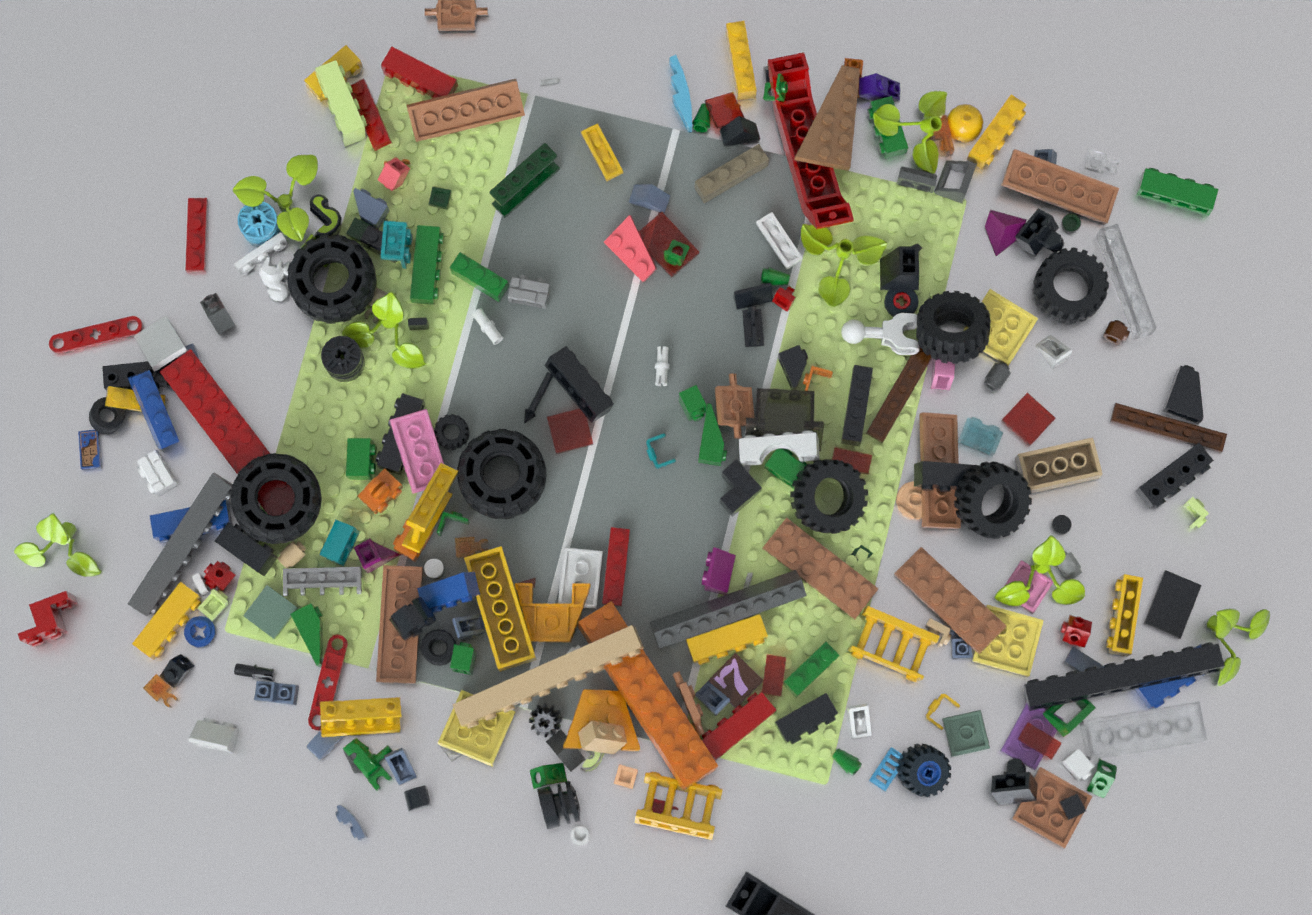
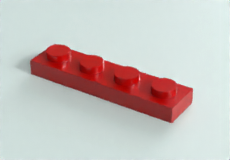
(375, 126)
(196, 235)
(616, 566)

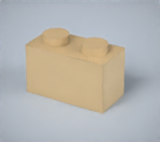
(602, 737)

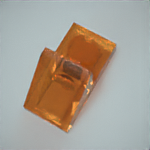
(945, 138)

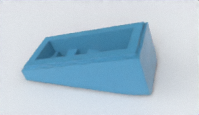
(878, 783)

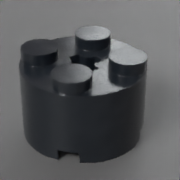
(412, 618)

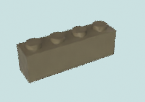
(731, 173)

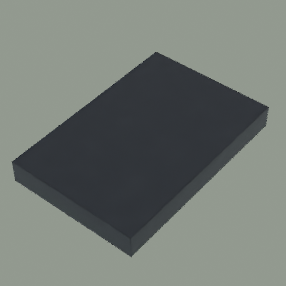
(1172, 604)

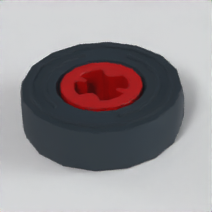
(894, 307)

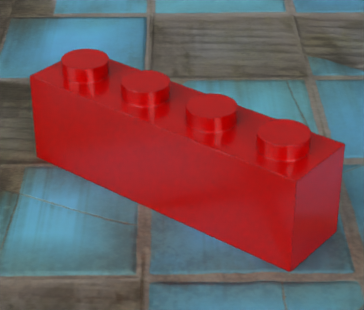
(417, 74)
(739, 725)

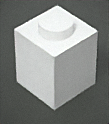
(1078, 765)

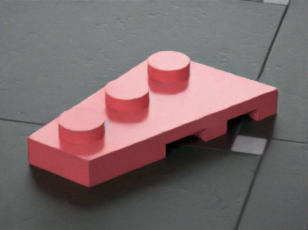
(630, 248)

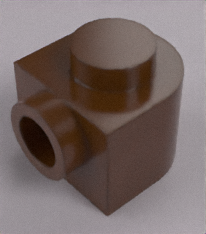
(1116, 332)

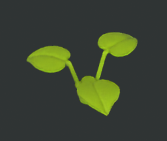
(933, 106)
(292, 220)
(868, 251)
(390, 314)
(54, 531)
(1046, 554)
(1223, 623)

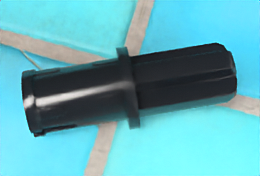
(253, 671)

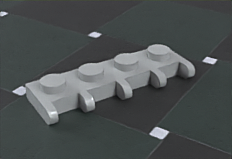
(322, 578)

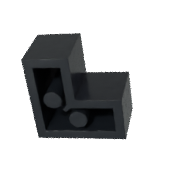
(743, 488)

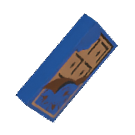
(89, 449)

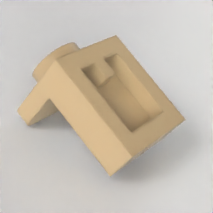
(939, 629)

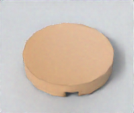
(910, 501)

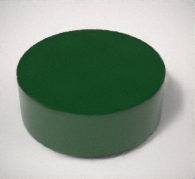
(1071, 223)

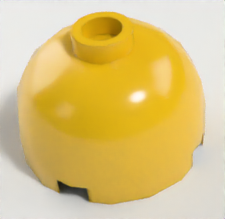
(965, 123)

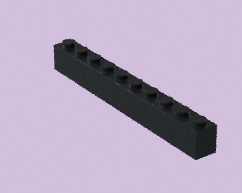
(1124, 676)

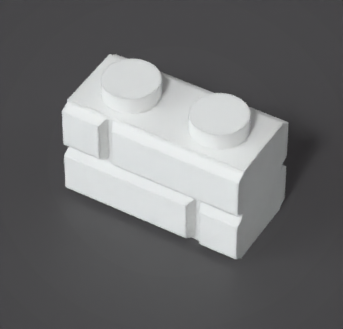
(157, 473)

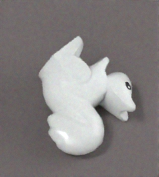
(272, 277)

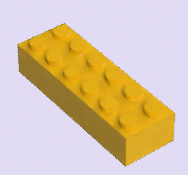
(501, 609)

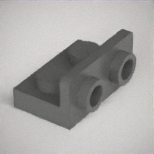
(917, 179)

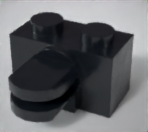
(1040, 233)
(1014, 785)

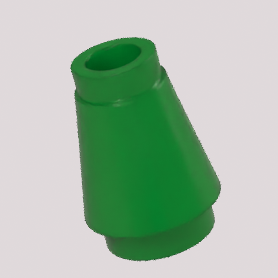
(702, 119)
(774, 277)
(848, 762)

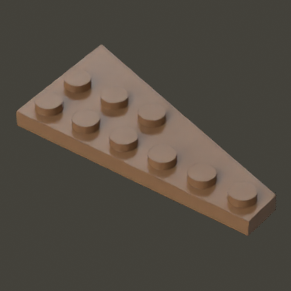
(832, 131)

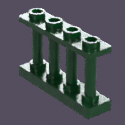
(524, 180)

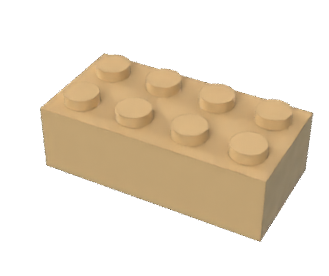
(1060, 465)

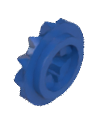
(190, 631)

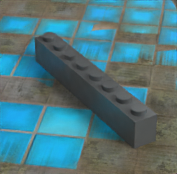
(181, 544)
(728, 609)

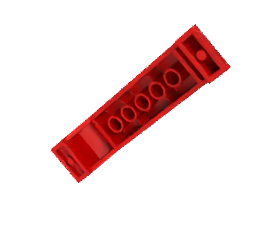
(814, 183)

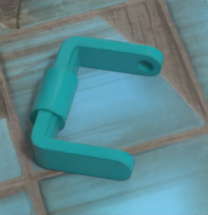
(652, 455)

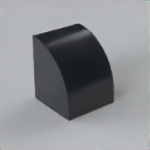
(417, 798)

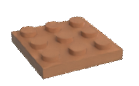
(1046, 814)

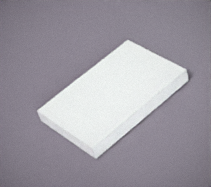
(160, 343)
(580, 567)

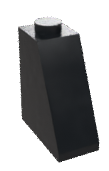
(1185, 396)

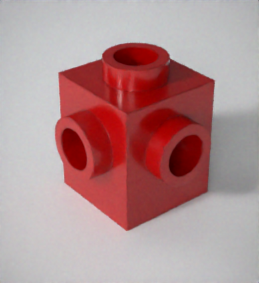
(223, 571)
(1076, 631)

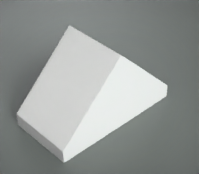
(1053, 351)
(859, 720)

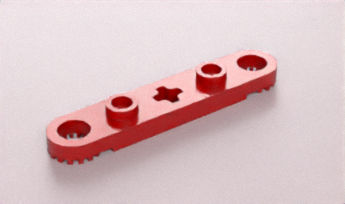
(83, 338)
(332, 668)

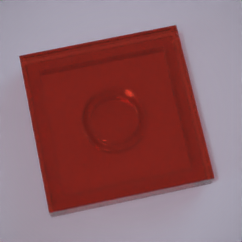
(1028, 419)
(569, 431)

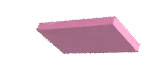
(417, 448)

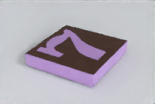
(736, 680)

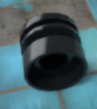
(345, 369)
(559, 804)

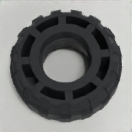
(340, 304)
(507, 502)
(276, 528)

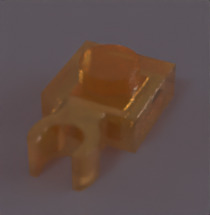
(467, 546)
(158, 689)

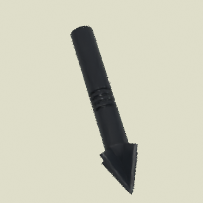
(530, 412)

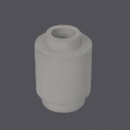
(1070, 567)

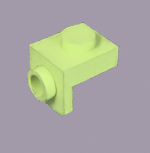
(1197, 509)
(213, 604)

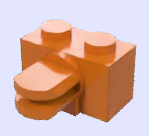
(380, 492)

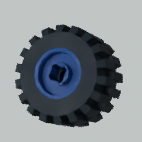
(924, 770)

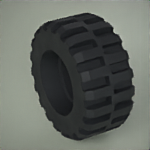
(1084, 266)
(953, 308)
(805, 496)
(1011, 511)

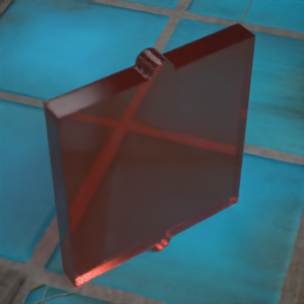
(723, 109)

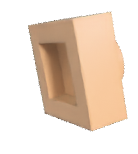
(625, 776)

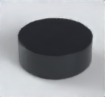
(1061, 524)

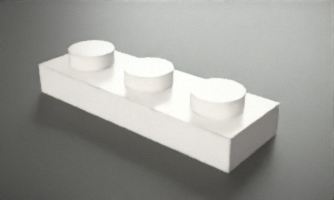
(779, 240)
(260, 254)

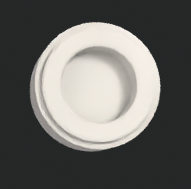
(434, 568)
(580, 835)

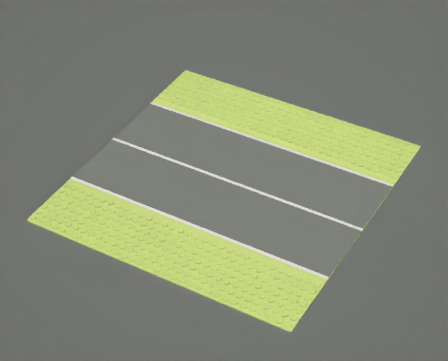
(614, 331)

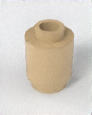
(292, 554)

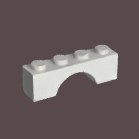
(755, 449)

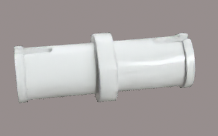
(487, 326)
(662, 366)

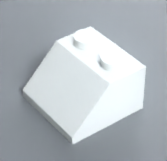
(214, 736)

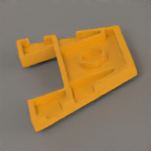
(552, 621)
(604, 707)

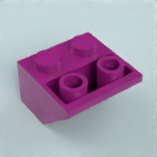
(719, 572)

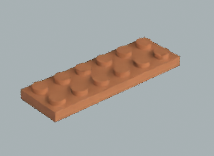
(465, 110)
(1060, 186)
(939, 444)
(820, 568)
(950, 600)
(395, 656)

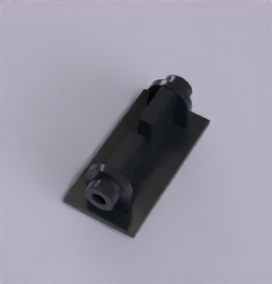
(753, 327)

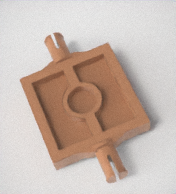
(456, 14)
(734, 405)
(688, 694)

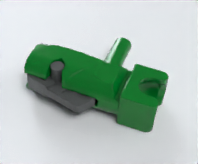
(365, 762)

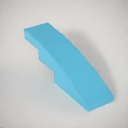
(682, 97)

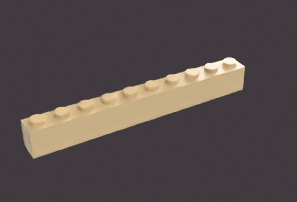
(548, 676)

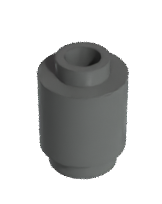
(997, 376)

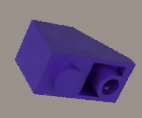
(877, 87)

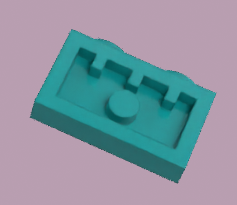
(396, 242)

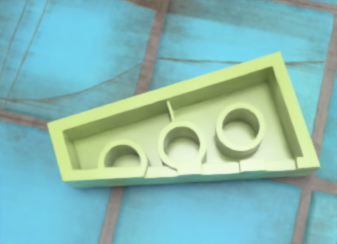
(341, 102)

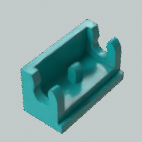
(339, 542)

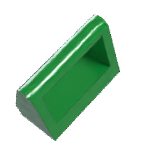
(1065, 728)

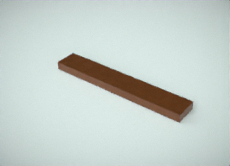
(898, 396)
(1168, 427)

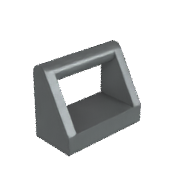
(955, 194)

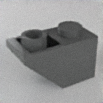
(217, 313)

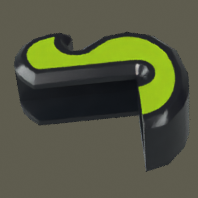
(328, 215)

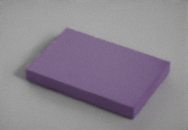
(1017, 749)

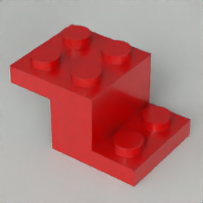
(48, 618)

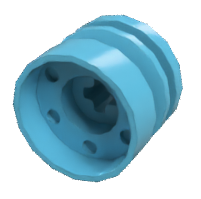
(258, 232)

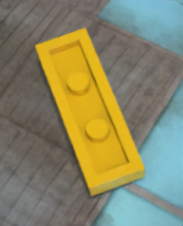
(602, 152)
(123, 399)

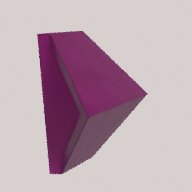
(1002, 230)
(374, 555)

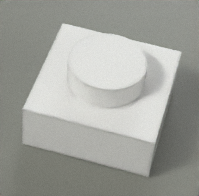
(199, 584)

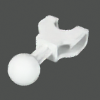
(890, 333)

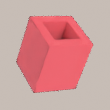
(393, 174)

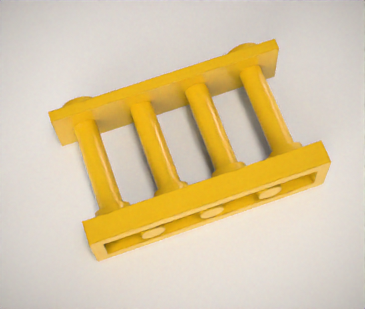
(429, 508)
(908, 632)
(360, 717)
(684, 824)

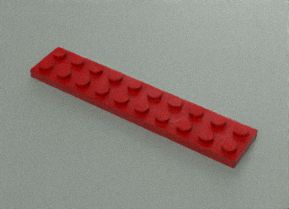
(224, 426)

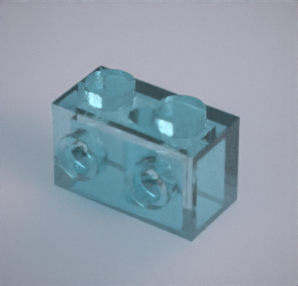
(980, 436)

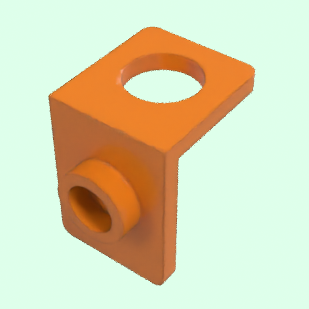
(818, 371)

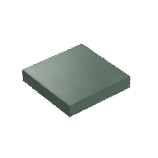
(270, 612)
(966, 733)

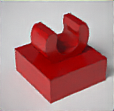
(784, 298)

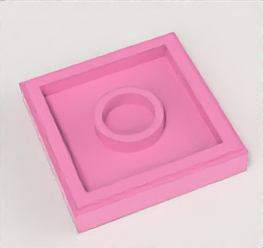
(1039, 585)

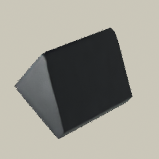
(753, 296)

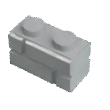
(529, 291)

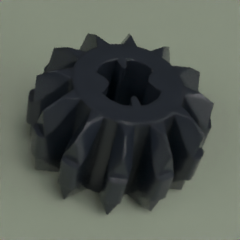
(545, 726)

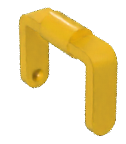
(934, 705)

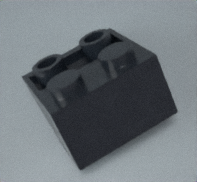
(900, 269)

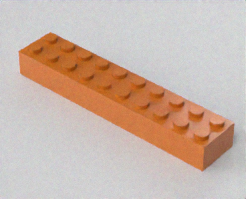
(652, 704)

